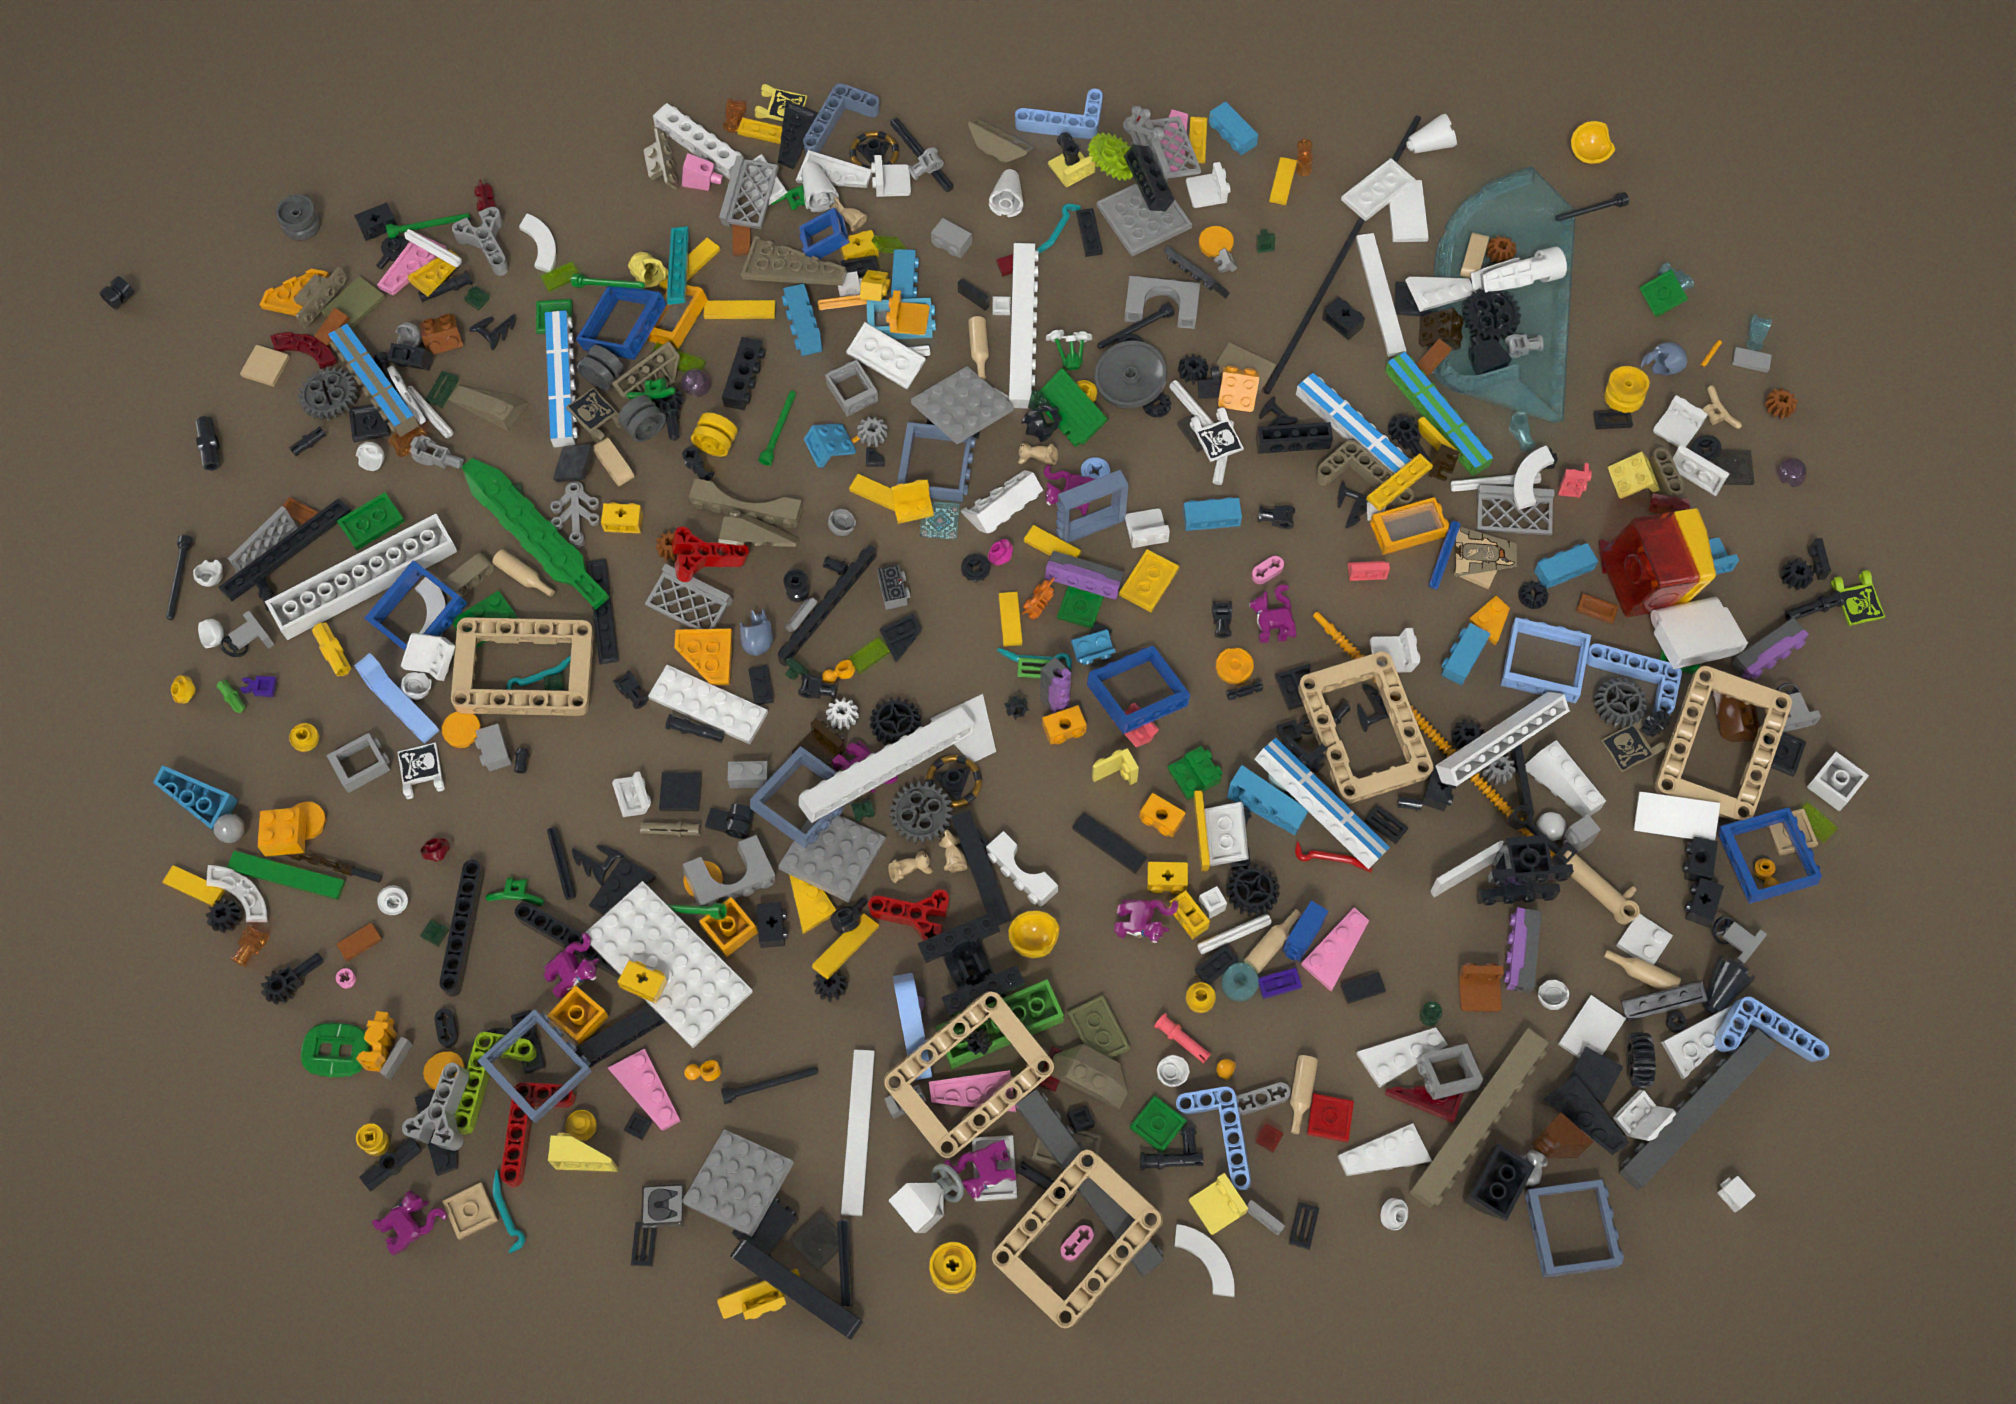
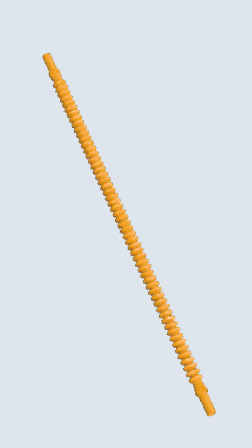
(1447, 749)

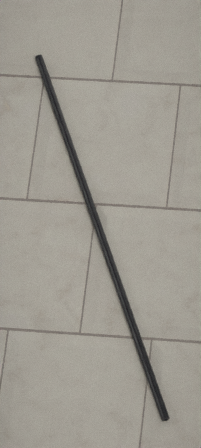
(1331, 274)

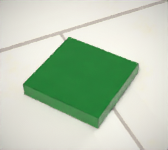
(1663, 293)
(551, 306)
(1080, 607)
(1158, 1124)

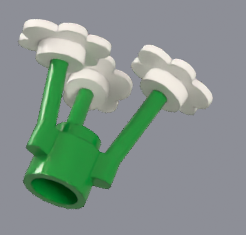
(1073, 360)

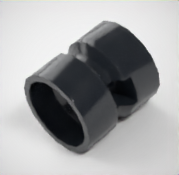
(116, 292)
(796, 585)
(739, 821)

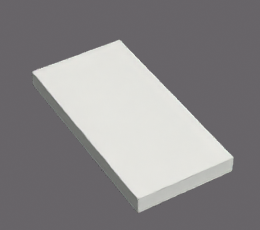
(1378, 189)
(1409, 215)
(886, 356)
(1676, 816)
(1465, 869)

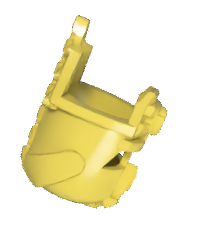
(645, 266)

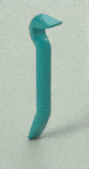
(1073, 207)
(1015, 657)
(538, 676)
(505, 1215)

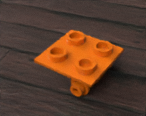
(1041, 597)

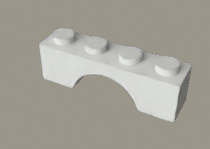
(1037, 886)

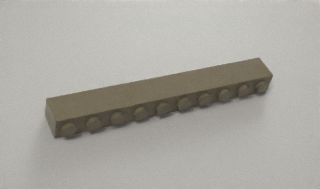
(1478, 1119)

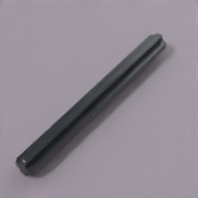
(918, 151)

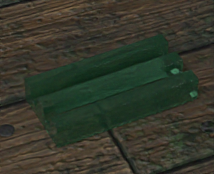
(445, 390)

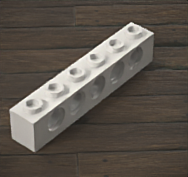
(696, 139)

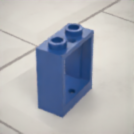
(829, 244)
(1305, 931)

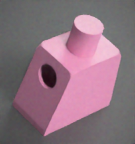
(699, 173)

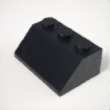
(1499, 1183)

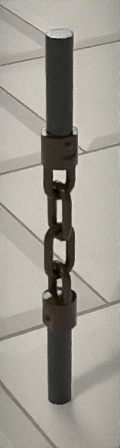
(346, 868)

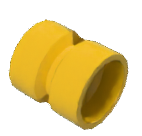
(373, 1139)

